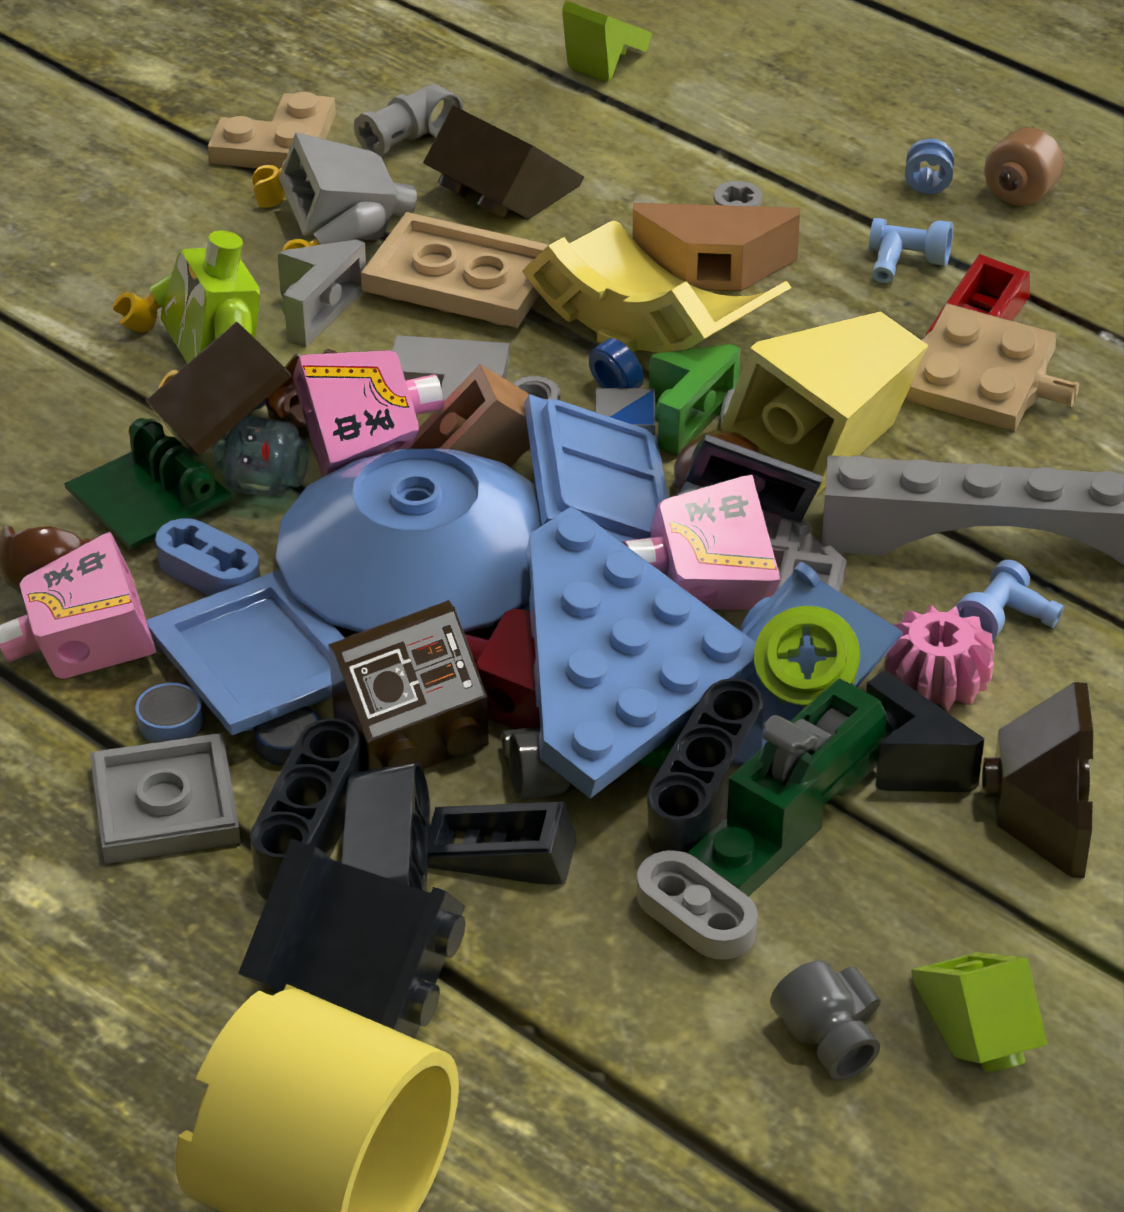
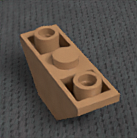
(717, 243)

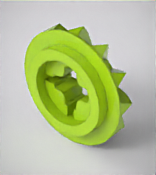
(783, 640)

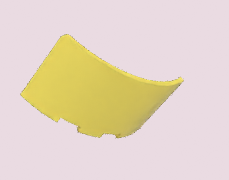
(629, 296)

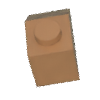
(480, 418)

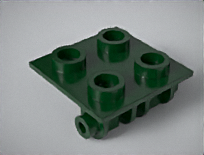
(148, 486)

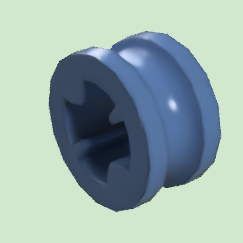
(935, 153)

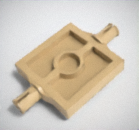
(987, 368)

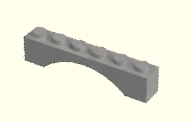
(891, 502)

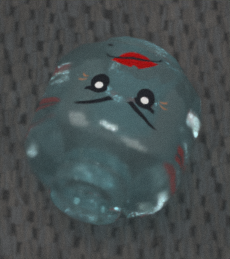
(262, 457)

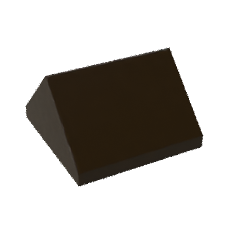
(217, 389)

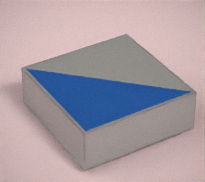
(628, 405)

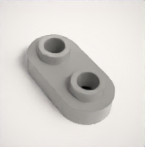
(707, 908)

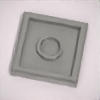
(164, 798)

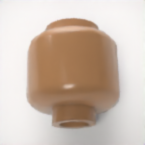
(1027, 162)

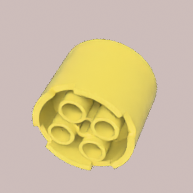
(316, 1112)

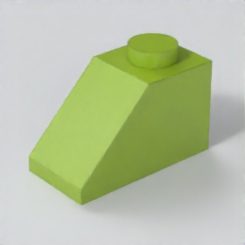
(983, 1007)

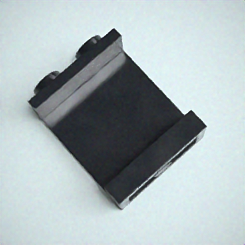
(354, 939)

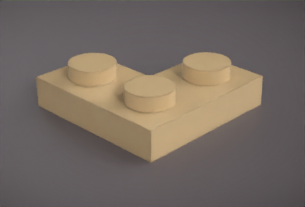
(258, 143)

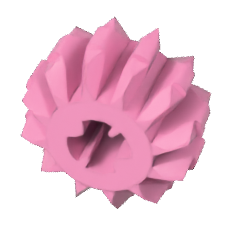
(942, 656)

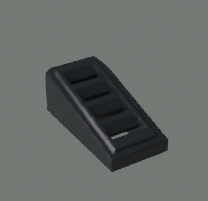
(538, 858)

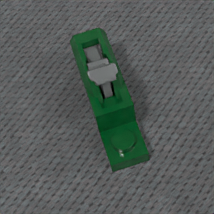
(783, 787)

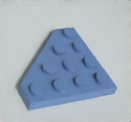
(616, 651)

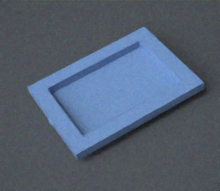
(596, 466)
(250, 651)

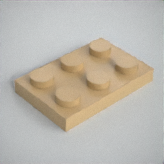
(454, 269)

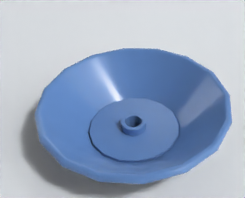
(411, 535)

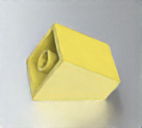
(824, 390)

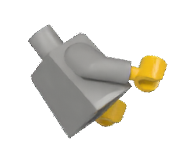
(333, 191)

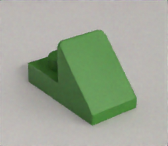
(690, 391)

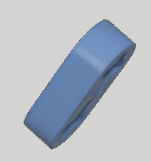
(204, 556)

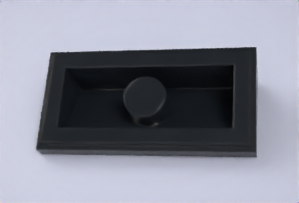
(779, 485)

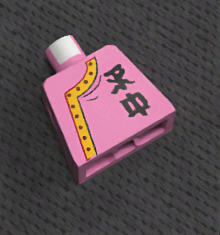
(361, 404)
(714, 545)
(80, 613)

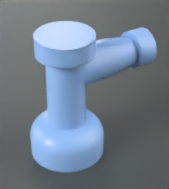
(890, 241)
(1009, 588)

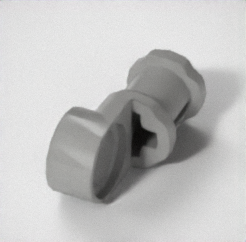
(392, 122)

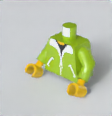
(198, 298)

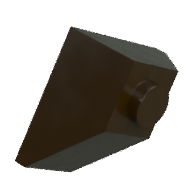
(1045, 779)

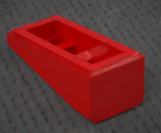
(994, 278)

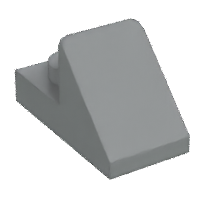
(318, 286)

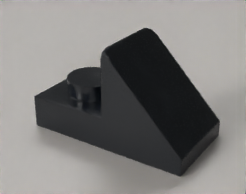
(923, 743)

